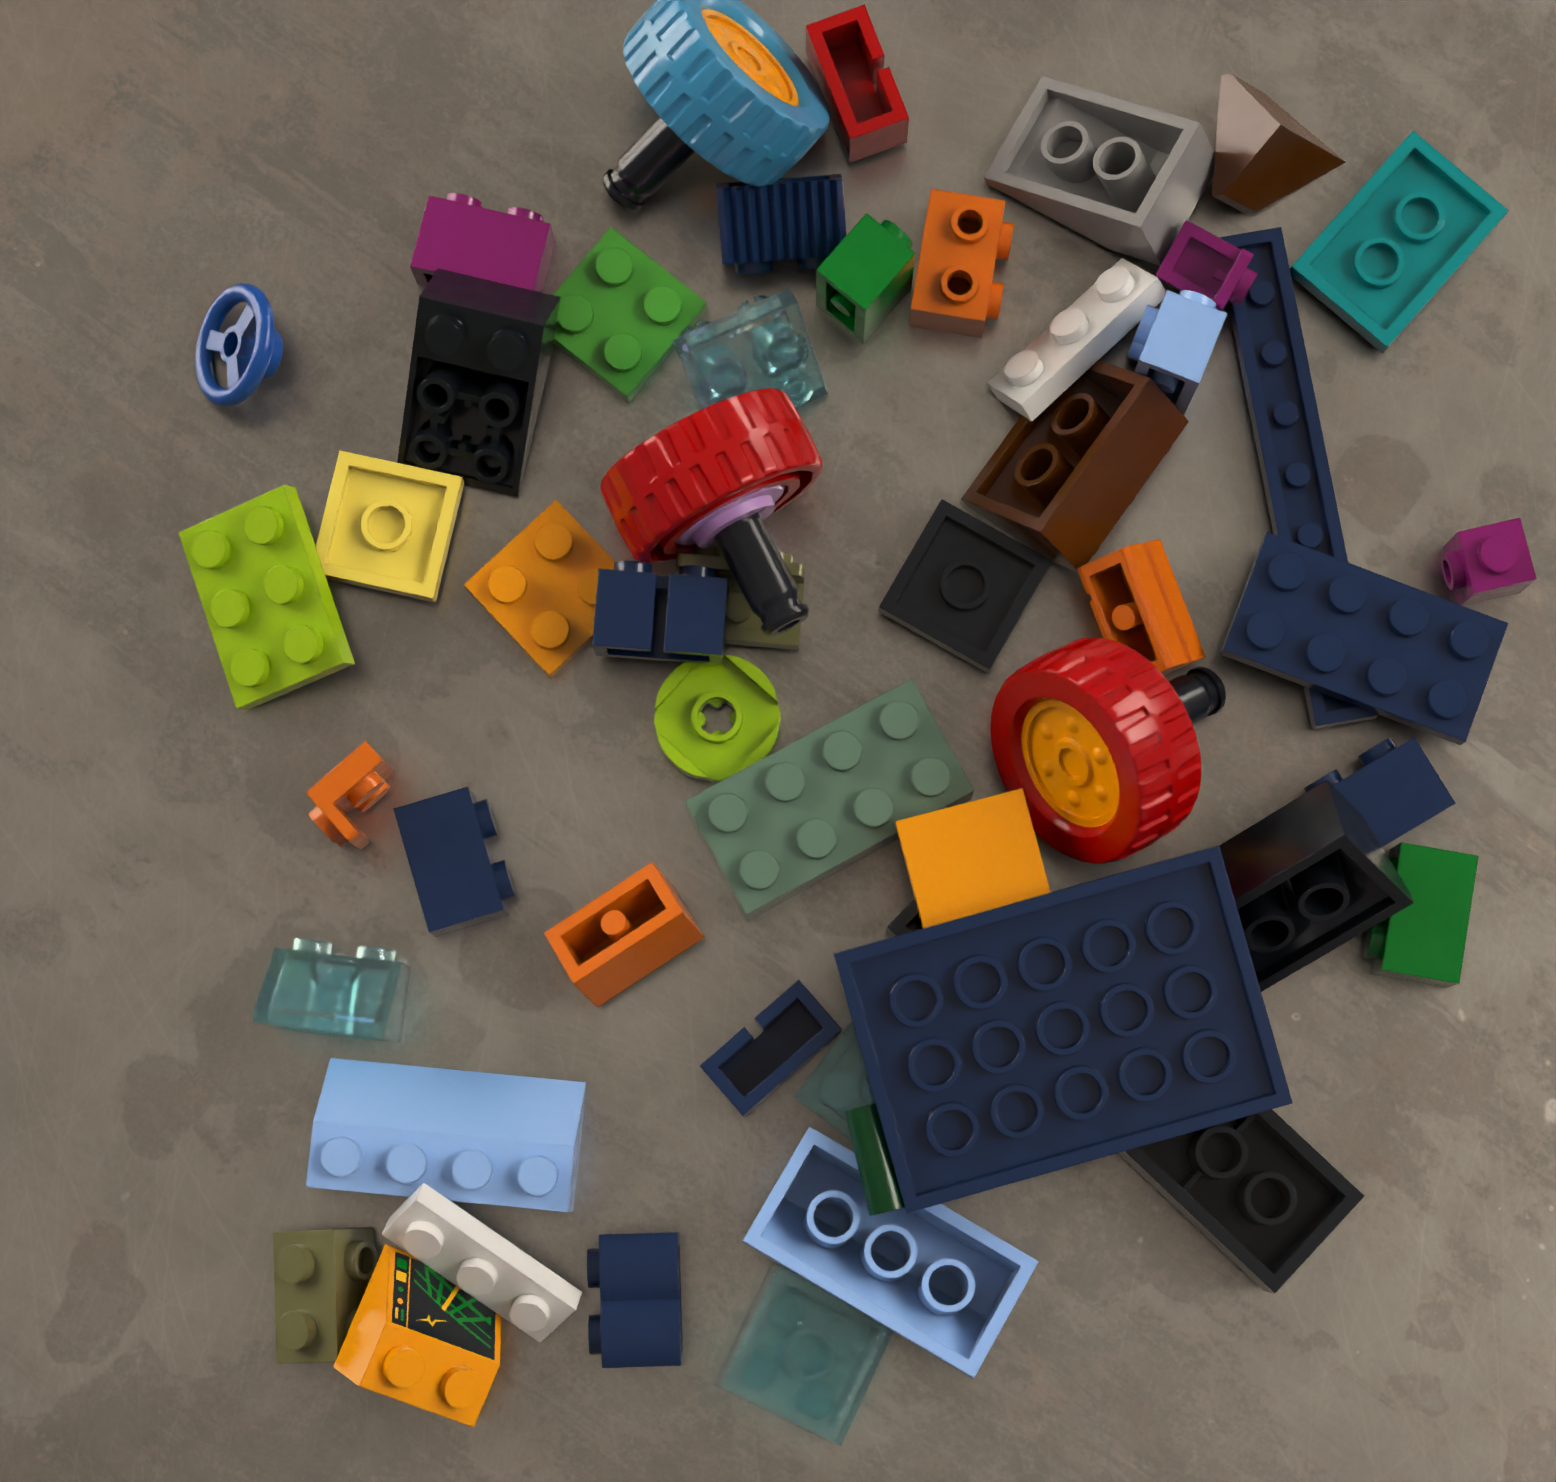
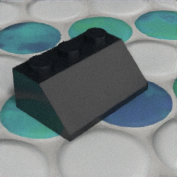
(1309, 882)

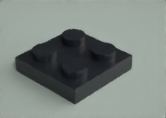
(964, 586)

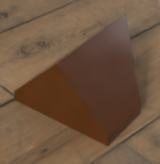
(1262, 149)

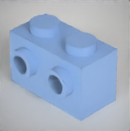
(1177, 343)

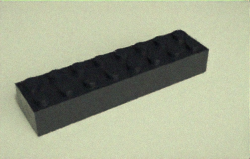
(1241, 1183)

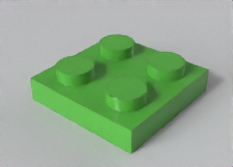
(622, 314)

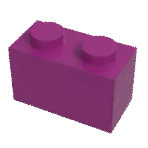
(482, 243)

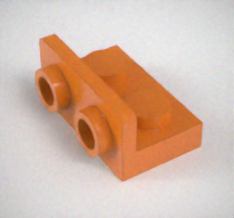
(352, 783)

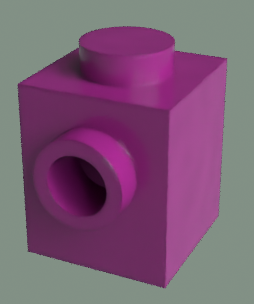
(1488, 562)

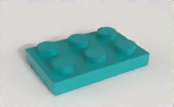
(1398, 241)

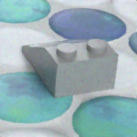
(1105, 167)

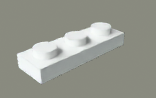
(1076, 339)
(482, 1263)

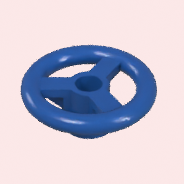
(248, 348)

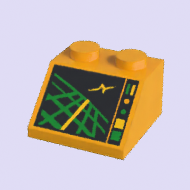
(422, 1340)

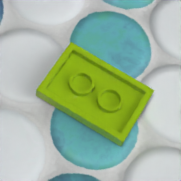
(266, 597)

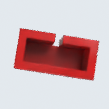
(846, 66)

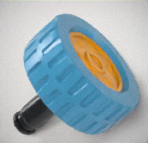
(719, 91)

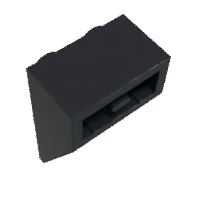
(476, 379)

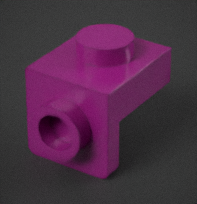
(1207, 266)

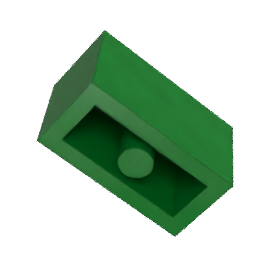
(866, 276)
(1430, 935)

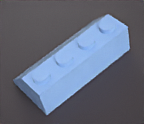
(447, 1128)
(912, 1272)

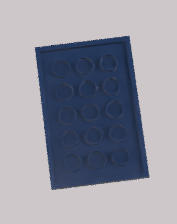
(1062, 1028)

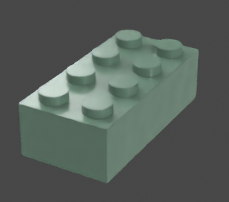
(828, 798)

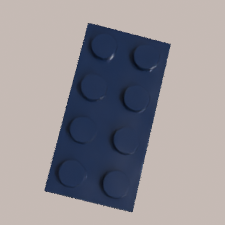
(1364, 638)

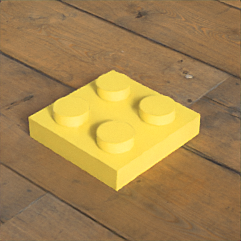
(388, 525)

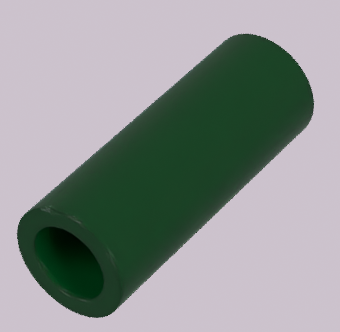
(873, 1160)

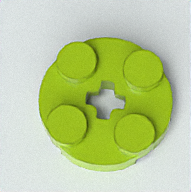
(680, 718)

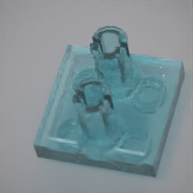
(752, 351)

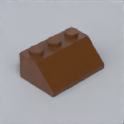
(1077, 464)

